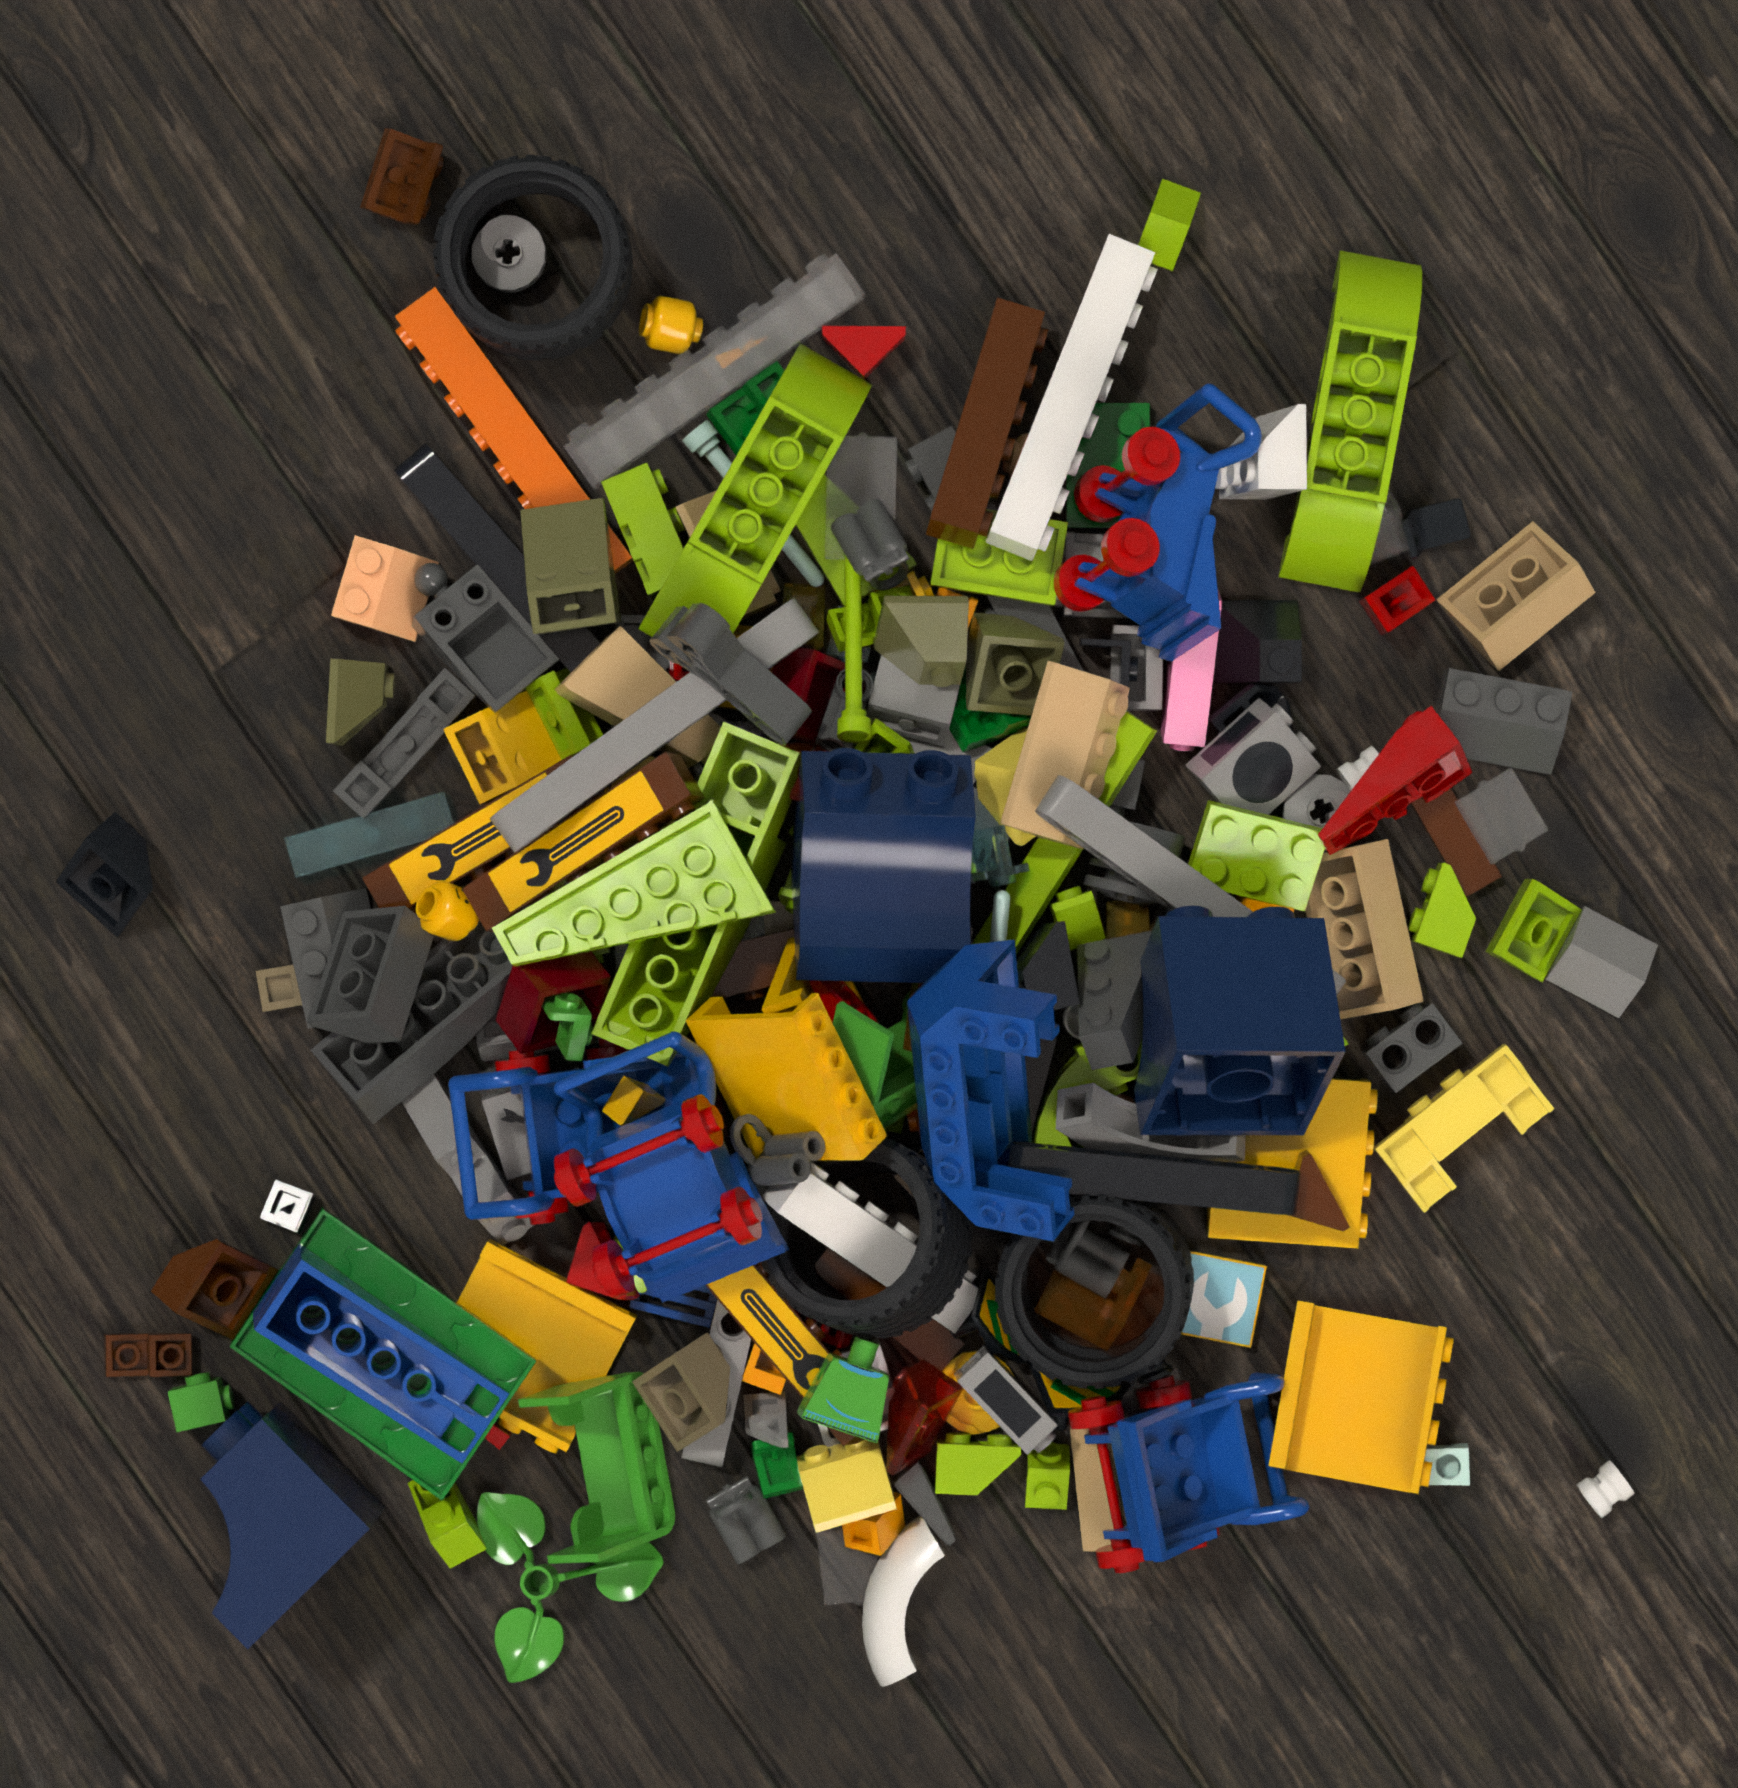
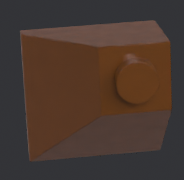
(214, 1286)

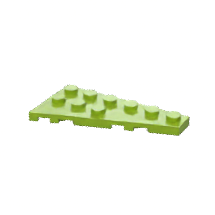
(660, 887)

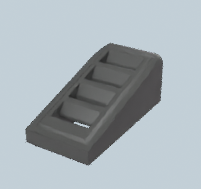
(919, 1492)

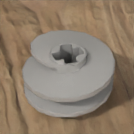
(493, 240)
(1318, 786)

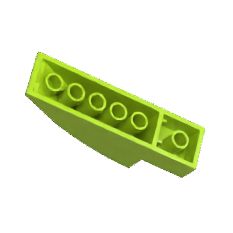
(677, 973)

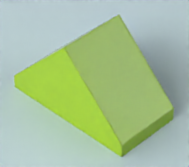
(1169, 223)

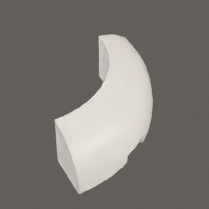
(889, 1596)

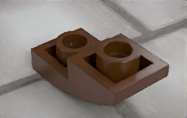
(148, 1354)

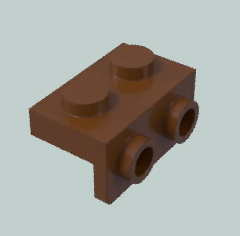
(402, 177)

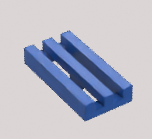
(680, 1315)

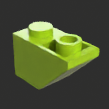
(1079, 914)
(1445, 915)
(971, 1465)
(448, 1524)

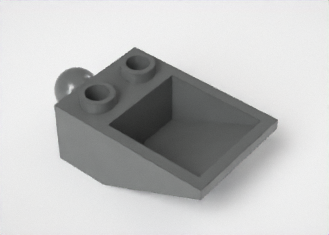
(487, 637)

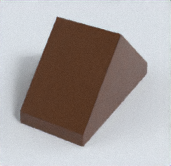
(1315, 1198)

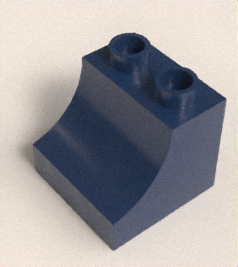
(881, 864)
(1236, 1024)
(285, 1511)

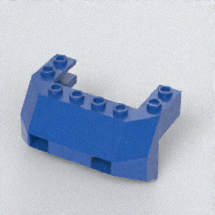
(972, 1089)

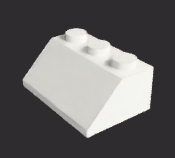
(1278, 464)

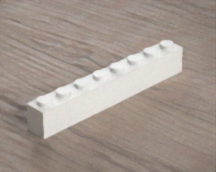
(1070, 398)

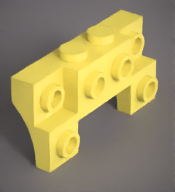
(1454, 1116)

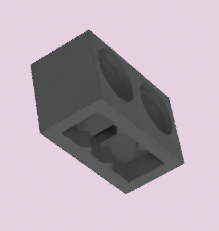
(1416, 1055)

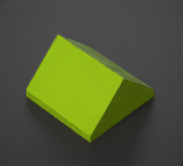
(1533, 929)

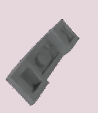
(405, 744)

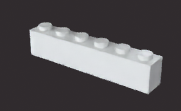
(860, 1234)

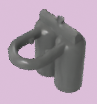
(873, 544)
(784, 1155)
(1087, 1258)
(744, 1519)

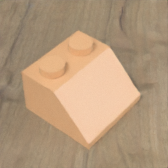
(380, 588)

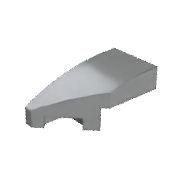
(767, 1418)

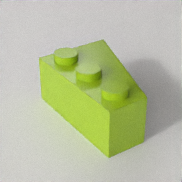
(646, 523)

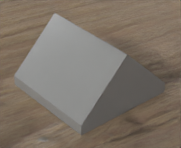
(1602, 962)

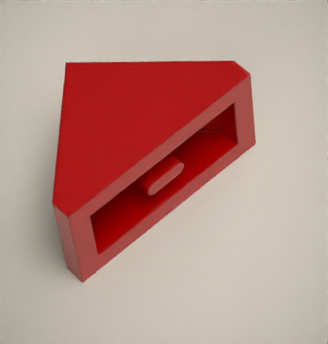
(863, 346)
(1397, 600)
(581, 1268)

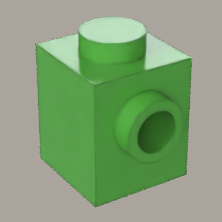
(200, 1402)

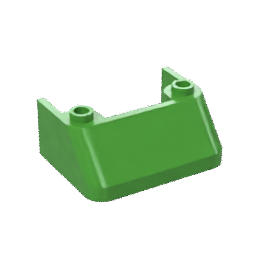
(879, 1061)
(620, 1466)

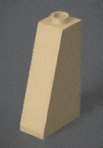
(622, 679)

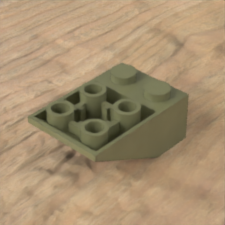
(569, 567)

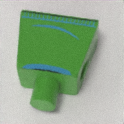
(848, 1393)

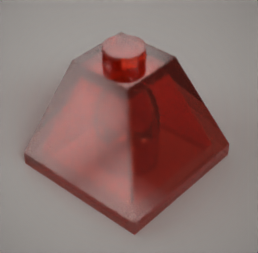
(917, 1413)

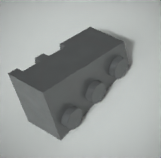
(1111, 999)

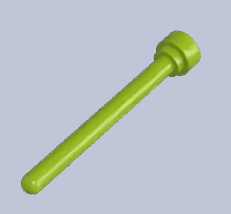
(853, 724)

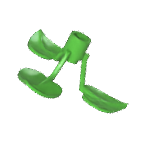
(526, 1639)

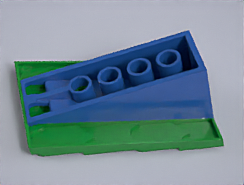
(382, 1353)

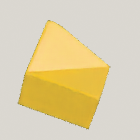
(631, 1101)

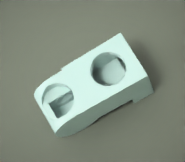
(1449, 1464)

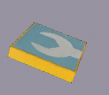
(1224, 1299)

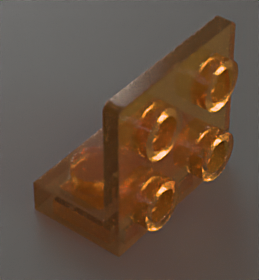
(1088, 1313)

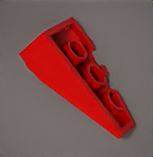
(1416, 763)

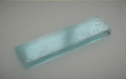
(368, 837)

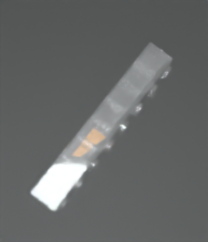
(715, 370)

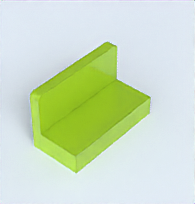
(566, 723)

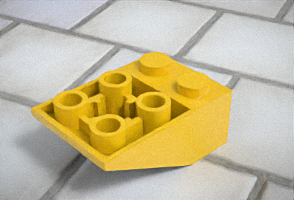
(502, 747)

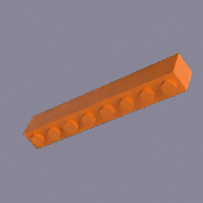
(492, 408)

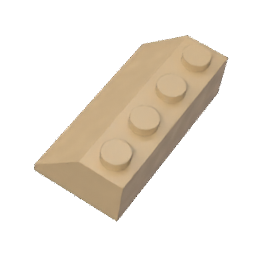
(1067, 736)
(1366, 929)

